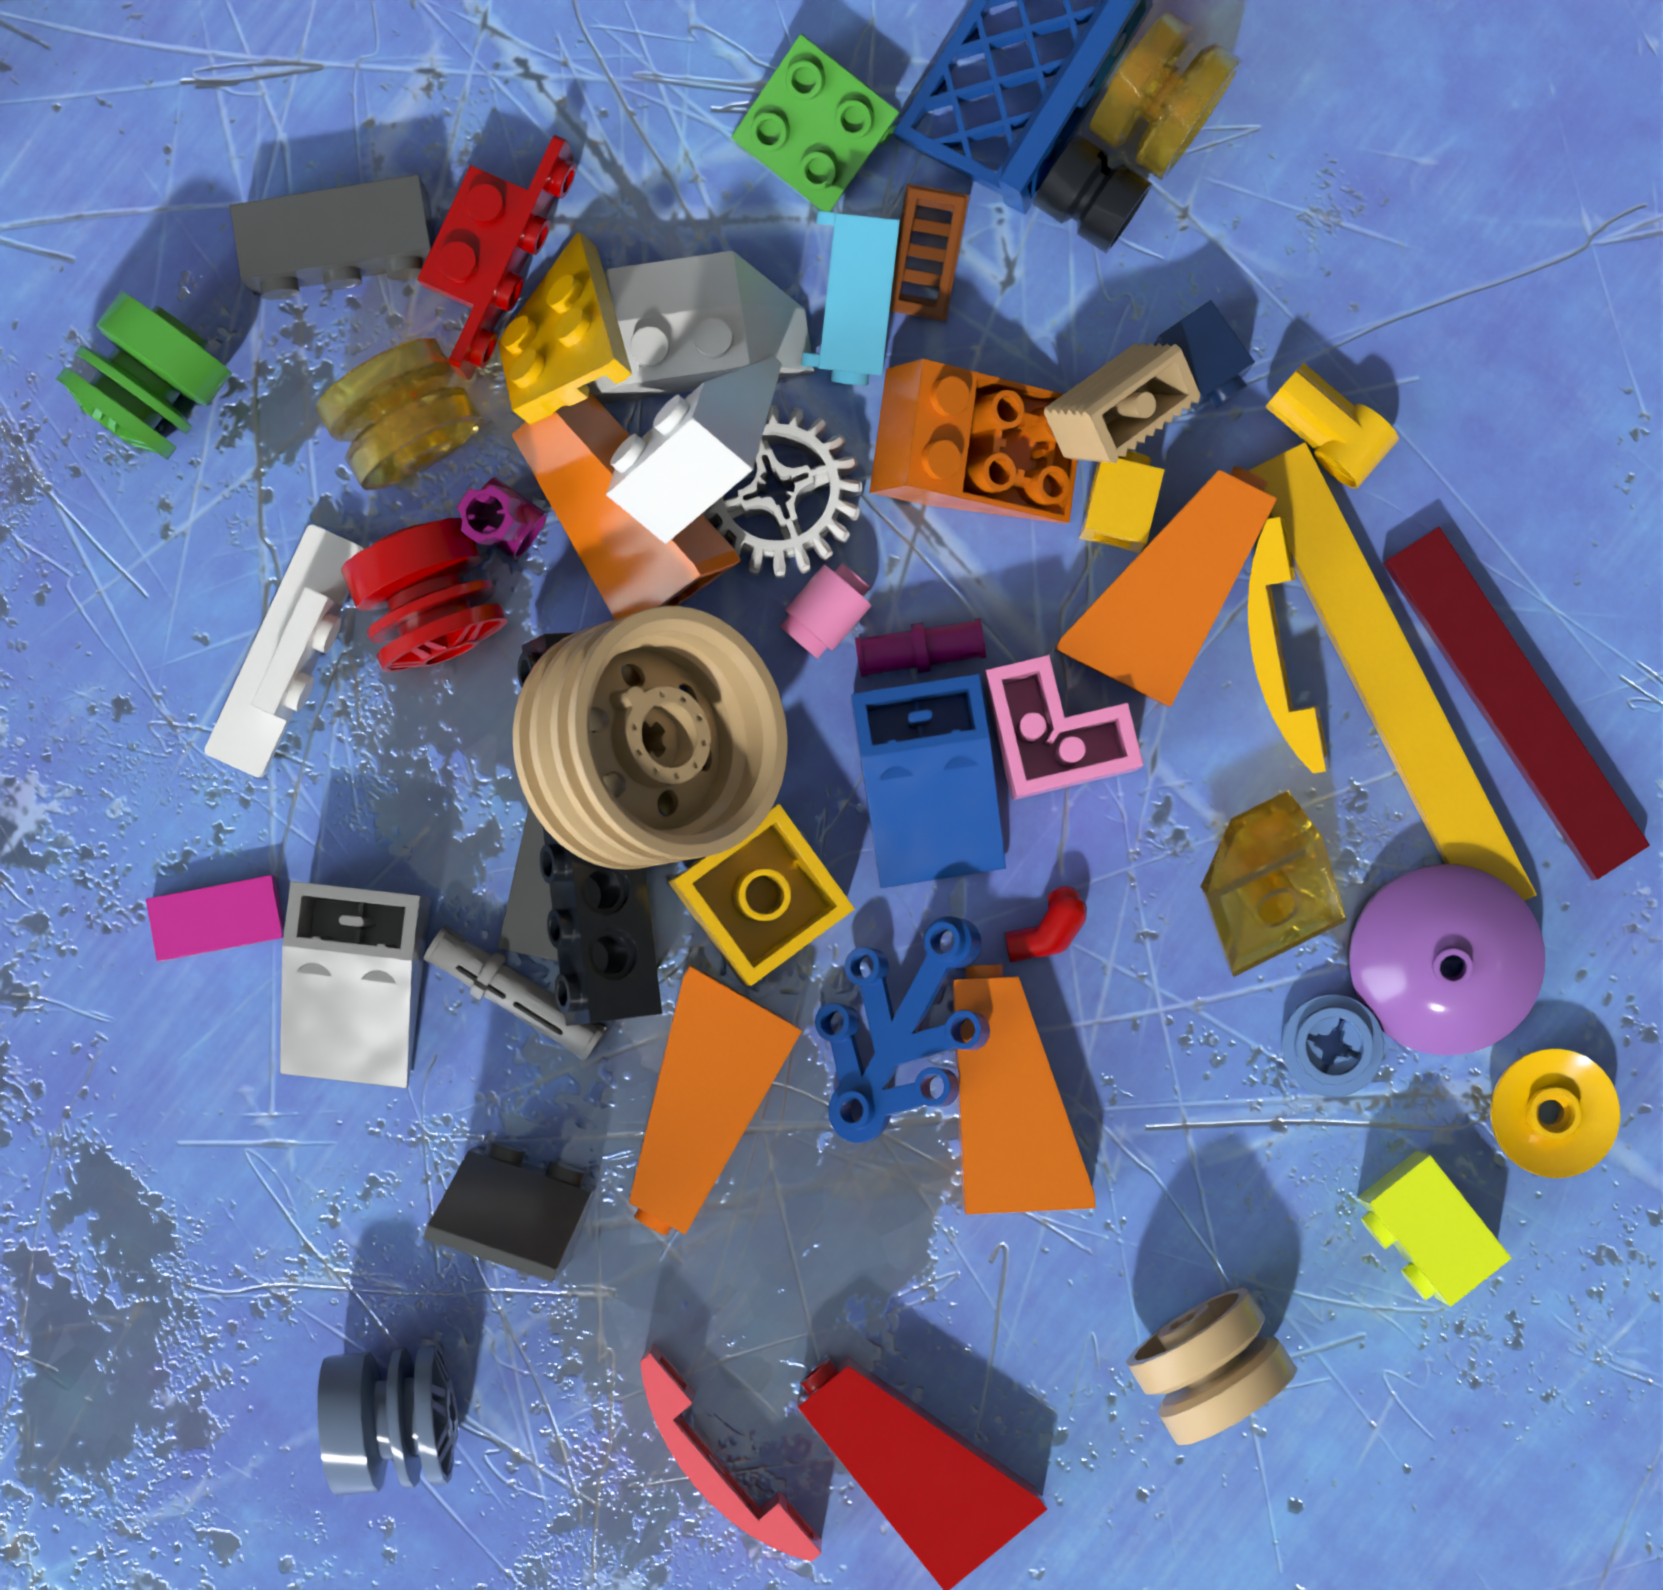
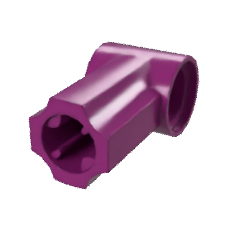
(501, 518)

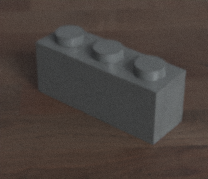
(333, 236)

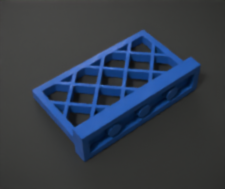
(1058, 114)

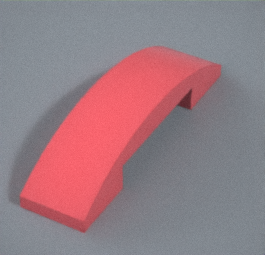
(774, 1522)

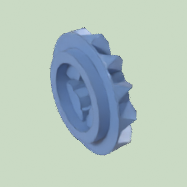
(1358, 1031)

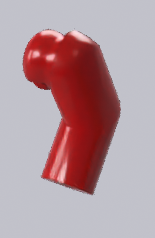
(1056, 930)

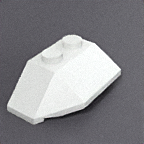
(697, 322)

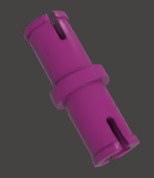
(920, 647)

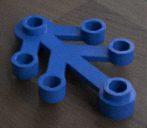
(896, 1036)

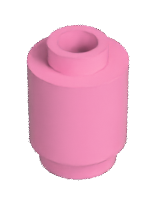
(826, 609)

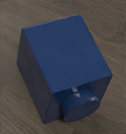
(1212, 354)

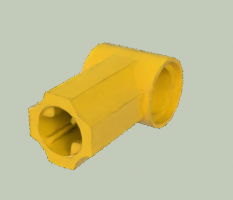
(1345, 436)

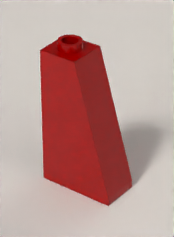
(923, 1476)

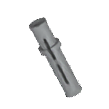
(505, 986)

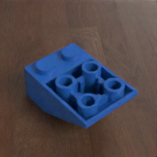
(929, 780)

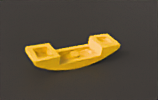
(1299, 726)

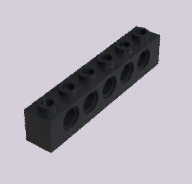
(574, 925)

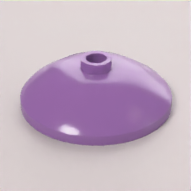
(1437, 915)

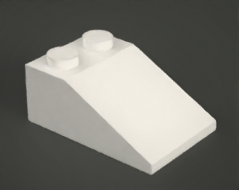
(694, 449)

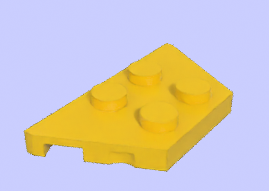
(563, 336)

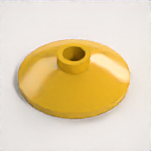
(1585, 1120)

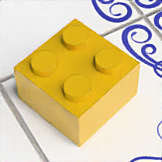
(762, 897)

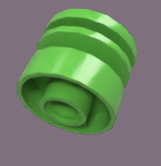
(144, 374)

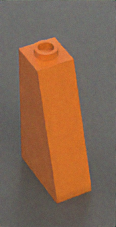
(625, 560)
(1169, 596)
(708, 1087)
(1010, 1112)

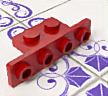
(487, 245)

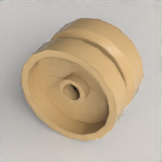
(1212, 1366)

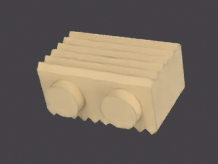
(1122, 403)

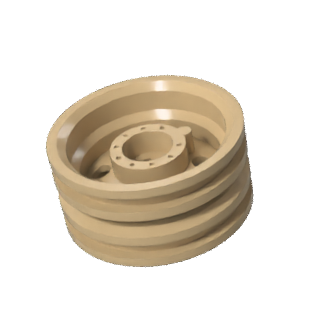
(650, 739)

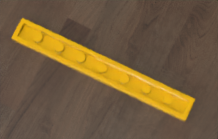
(1387, 672)

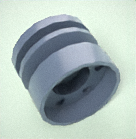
(379, 1420)

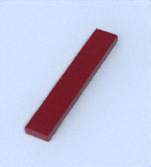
(1516, 704)

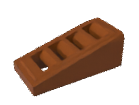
(938, 199)

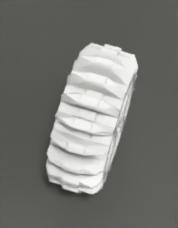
(804, 480)

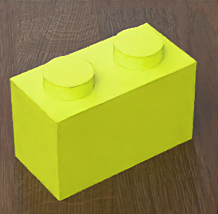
(1432, 1229)

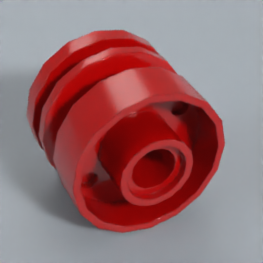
(419, 582)

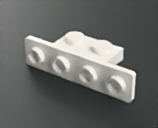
(284, 654)

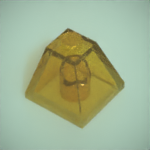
(1270, 884)

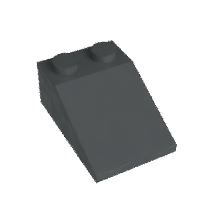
(513, 1211)

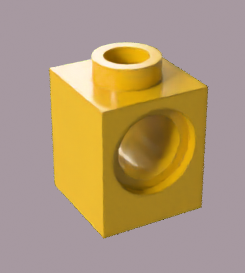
(1122, 502)

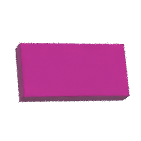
(216, 918)

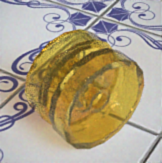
(1158, 91)
(399, 413)

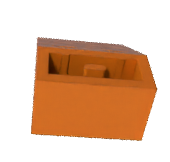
(970, 444)

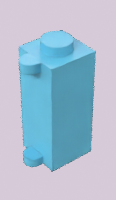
(856, 297)

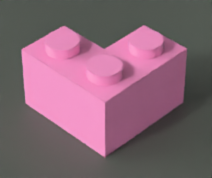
(1042, 746)

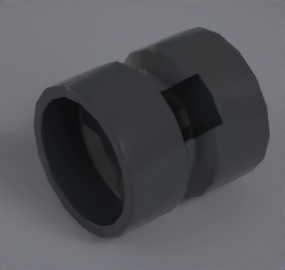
(1092, 193)

